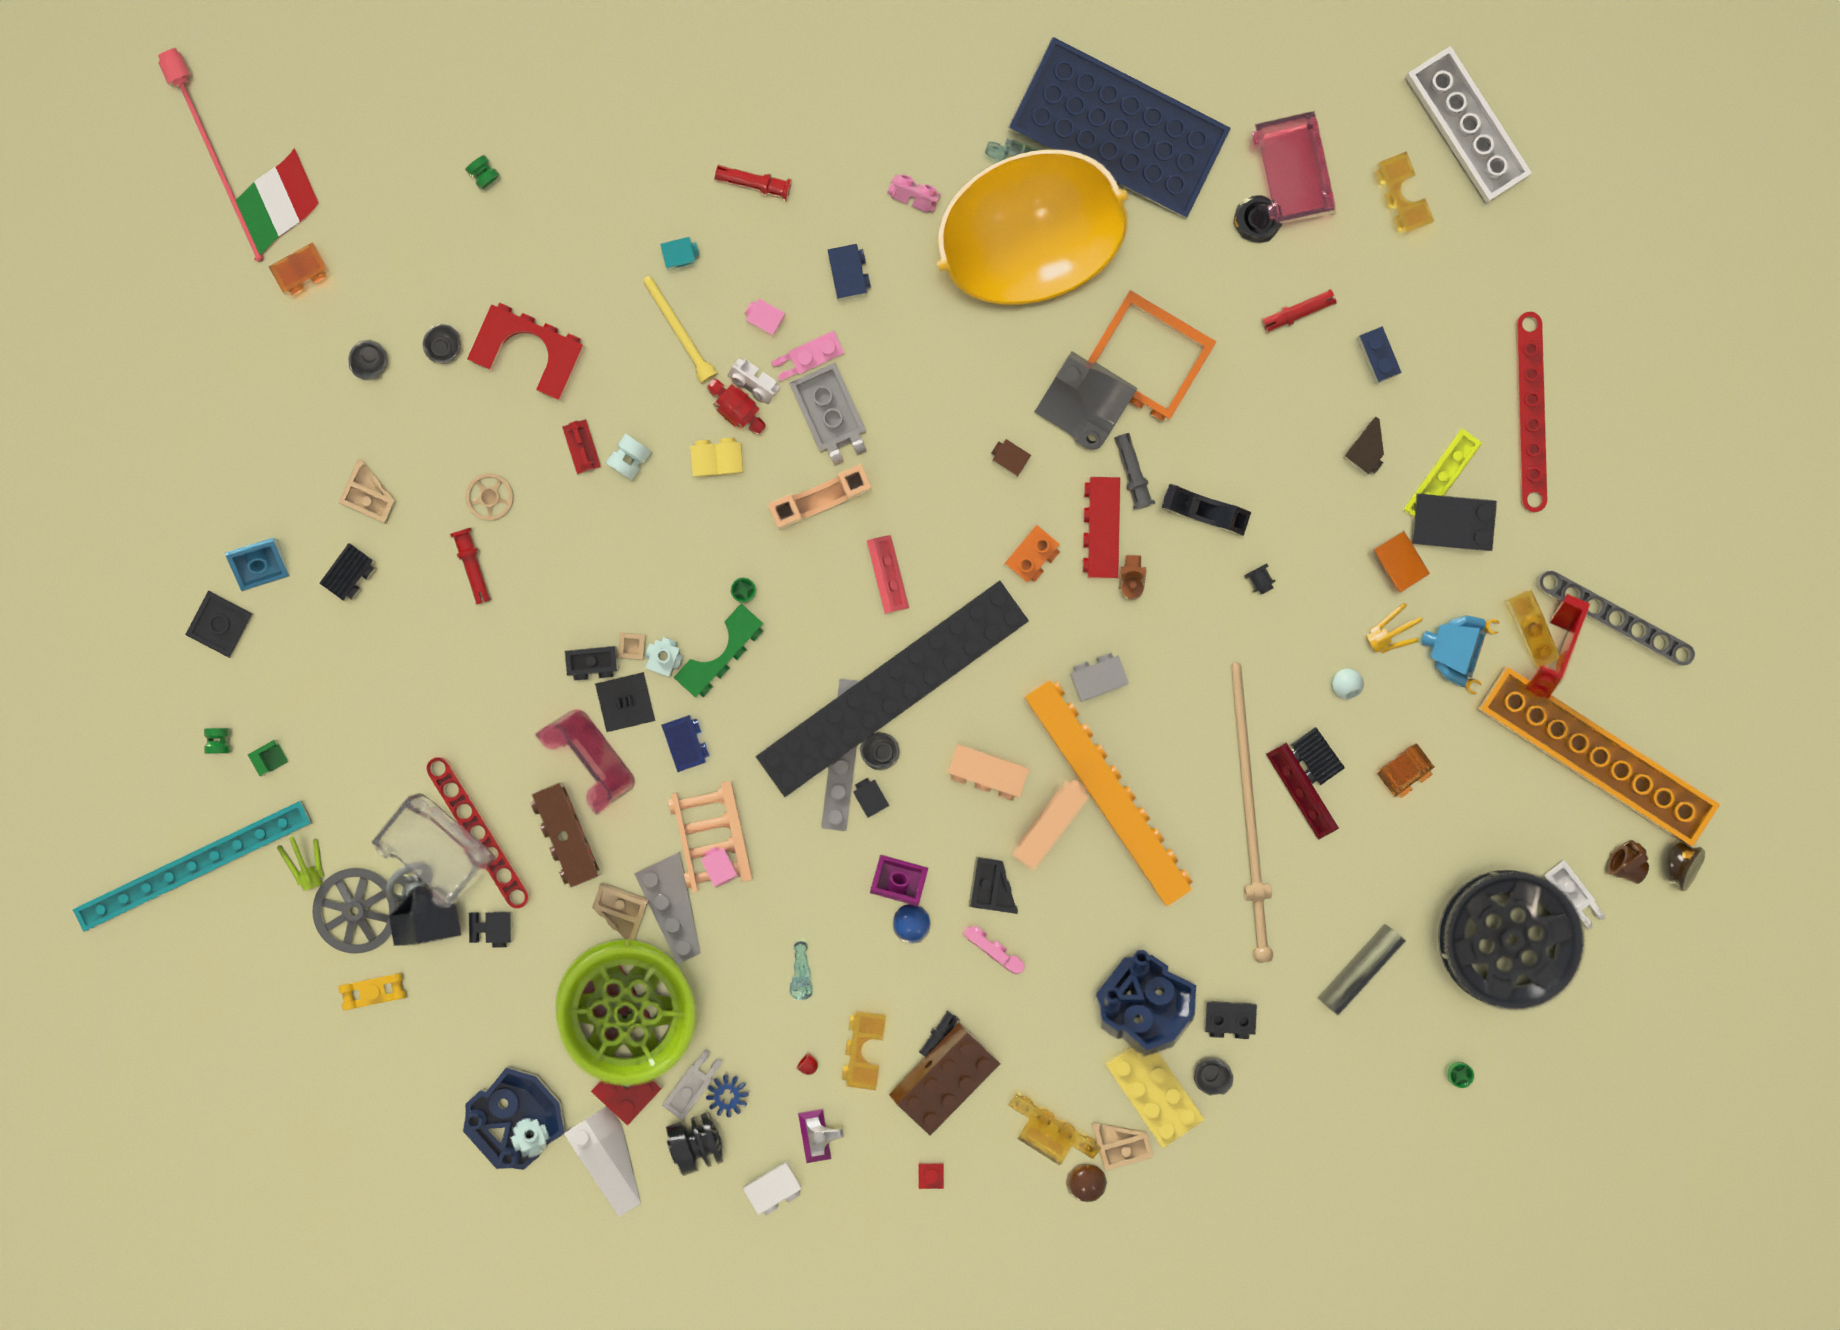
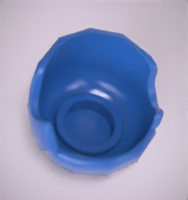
(911, 924)

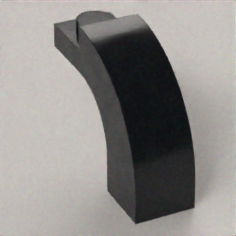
(1206, 510)

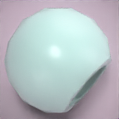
(1347, 684)

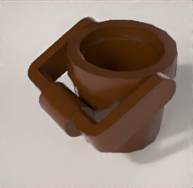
(1627, 864)

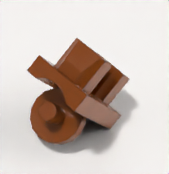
(1132, 577)

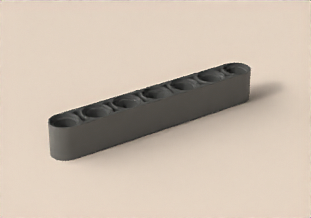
(1627, 619)

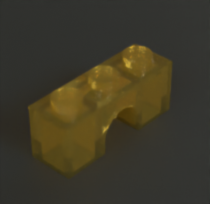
(1409, 215)
(865, 1027)

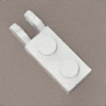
(1571, 885)
(690, 1087)

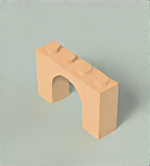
(820, 498)

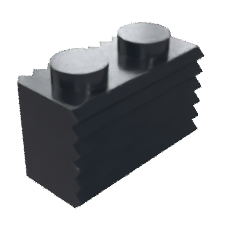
(348, 572)
(1316, 756)

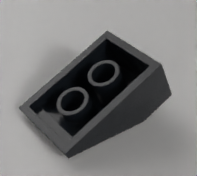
(1454, 522)

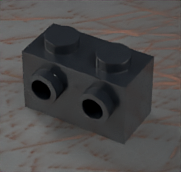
(592, 661)
(1231, 1018)

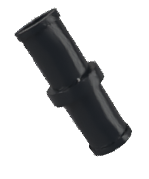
(940, 1032)

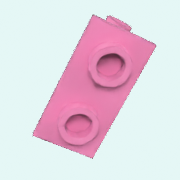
(906, 187)

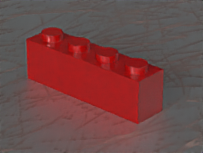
(1103, 527)

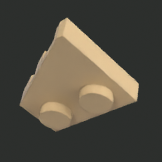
(367, 494)
(620, 909)
(1121, 1145)

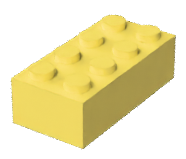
(1155, 1094)

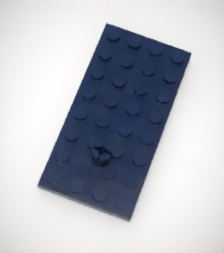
(1122, 124)

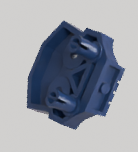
(1162, 1016)
(526, 1099)

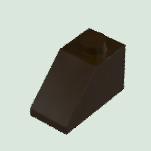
(1367, 449)

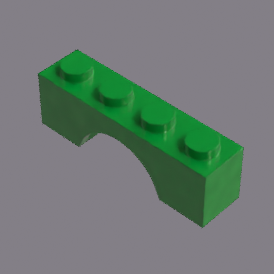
(741, 627)

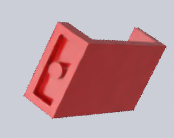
(1569, 616)

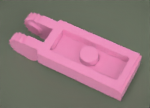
(810, 355)
(994, 951)

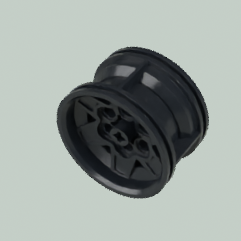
(1547, 974)

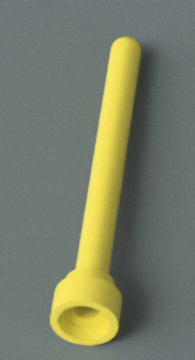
(704, 369)

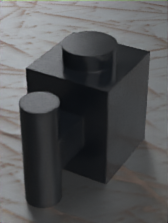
(497, 927)

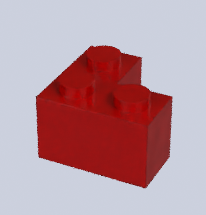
(626, 1101)

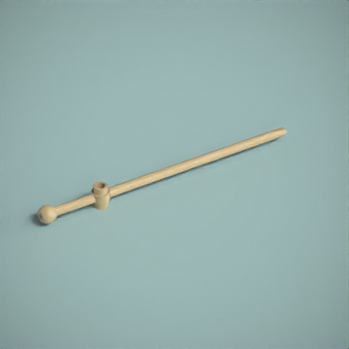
(1257, 890)

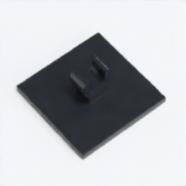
(625, 702)

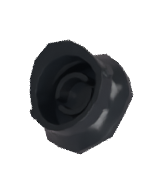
(1253, 220)

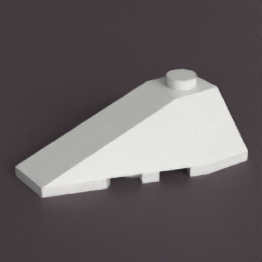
(604, 1152)

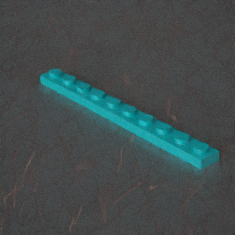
(192, 866)

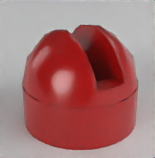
(807, 1065)

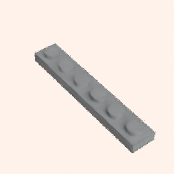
(839, 782)

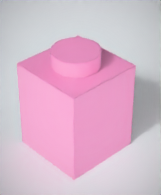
(764, 316)
(719, 866)

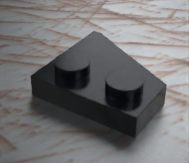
(990, 887)

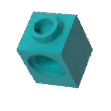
(679, 253)

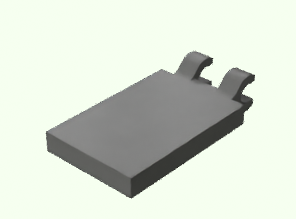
(829, 411)

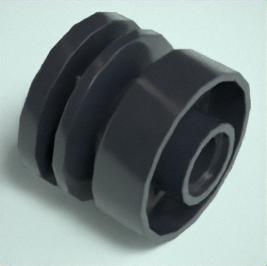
(690, 1145)

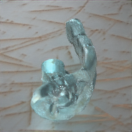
(801, 982)

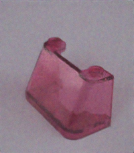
(1295, 168)
(595, 753)

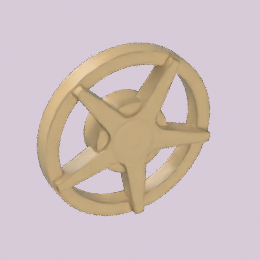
(489, 496)

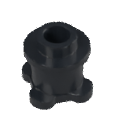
(1261, 579)

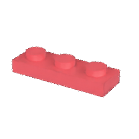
(887, 574)

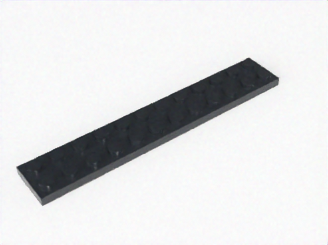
(891, 688)

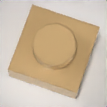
(631, 646)

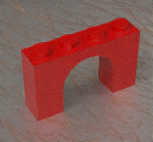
(502, 325)

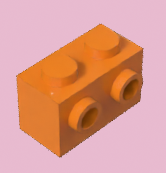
(1032, 554)

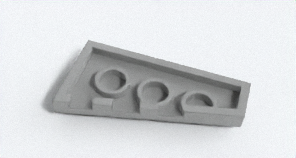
(670, 903)

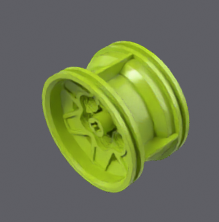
(601, 966)

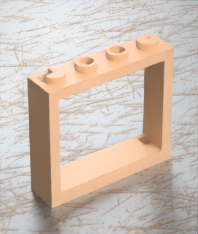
(1050, 823)

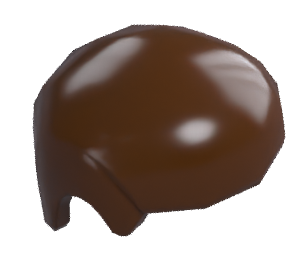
(1086, 1183)

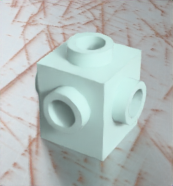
(656, 664)
(532, 1146)

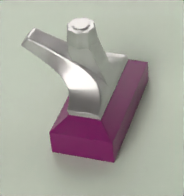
(816, 1135)

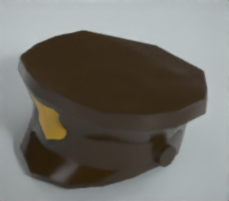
(1685, 864)

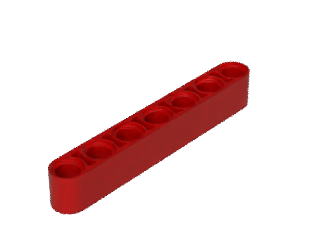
(475, 819)

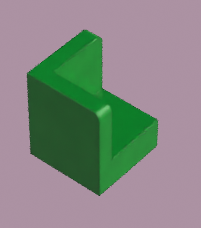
(268, 758)

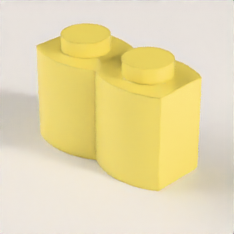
(716, 458)

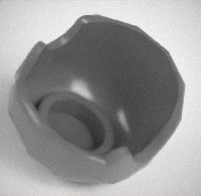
(441, 343)
(367, 359)
(880, 751)
(1213, 1076)

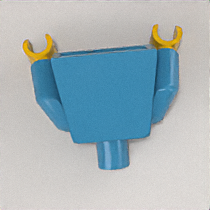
(1458, 648)

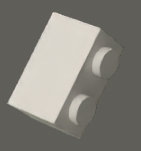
(773, 1188)

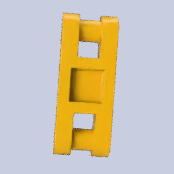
(372, 991)

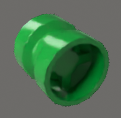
(482, 172)
(743, 590)
(216, 747)
(1461, 1078)

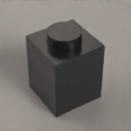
(870, 797)

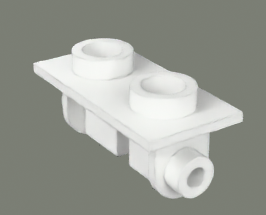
(761, 388)

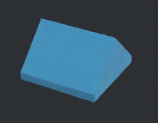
(257, 563)

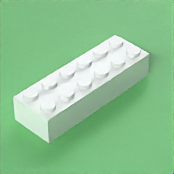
(1468, 124)

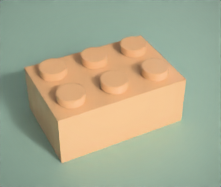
(987, 772)

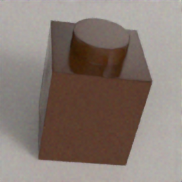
(1010, 457)

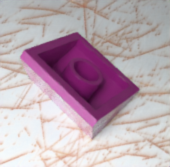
(899, 880)

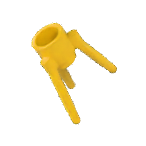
(1380, 639)

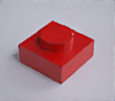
(931, 1175)

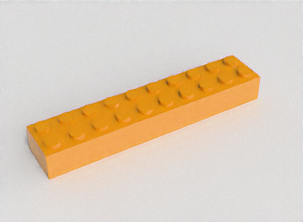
(1599, 757)
(1107, 792)

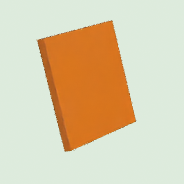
(1401, 561)

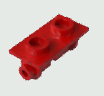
(581, 446)

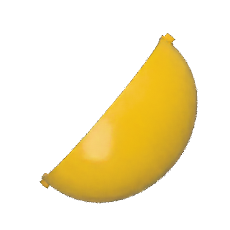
(1032, 227)

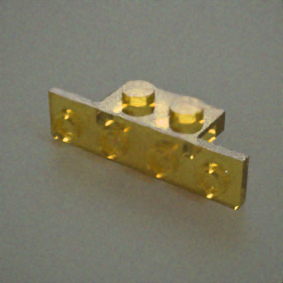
(1050, 1135)

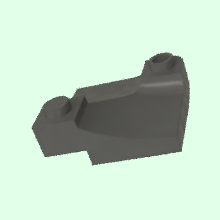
(1085, 400)

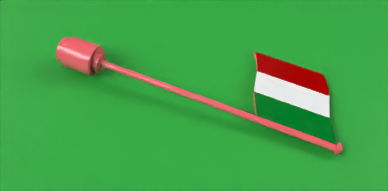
(272, 201)

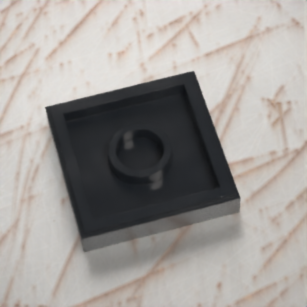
(219, 624)

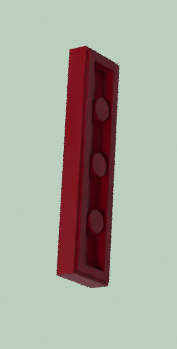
(1302, 791)

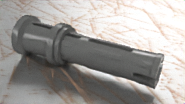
(1137, 483)

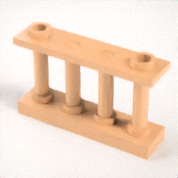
(729, 820)

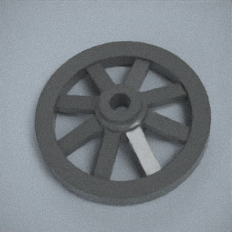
(363, 912)

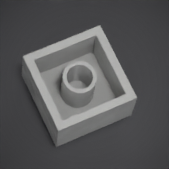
(1098, 678)

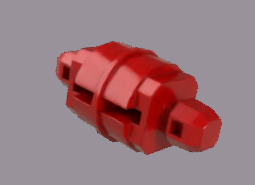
(736, 406)

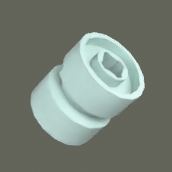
(634, 450)

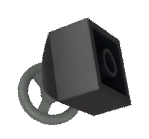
(418, 916)

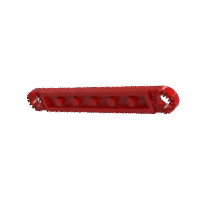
(1531, 412)

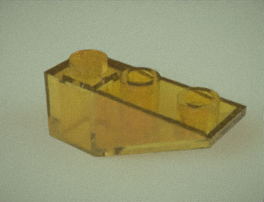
(1533, 627)

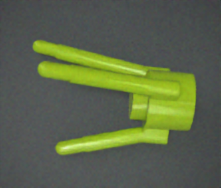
(307, 877)

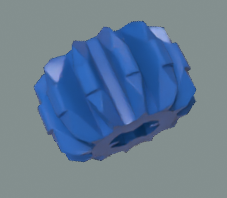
(733, 1101)

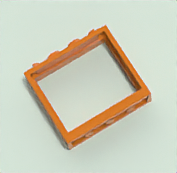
(1138, 399)

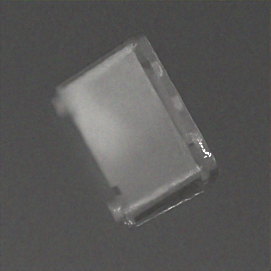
(434, 848)

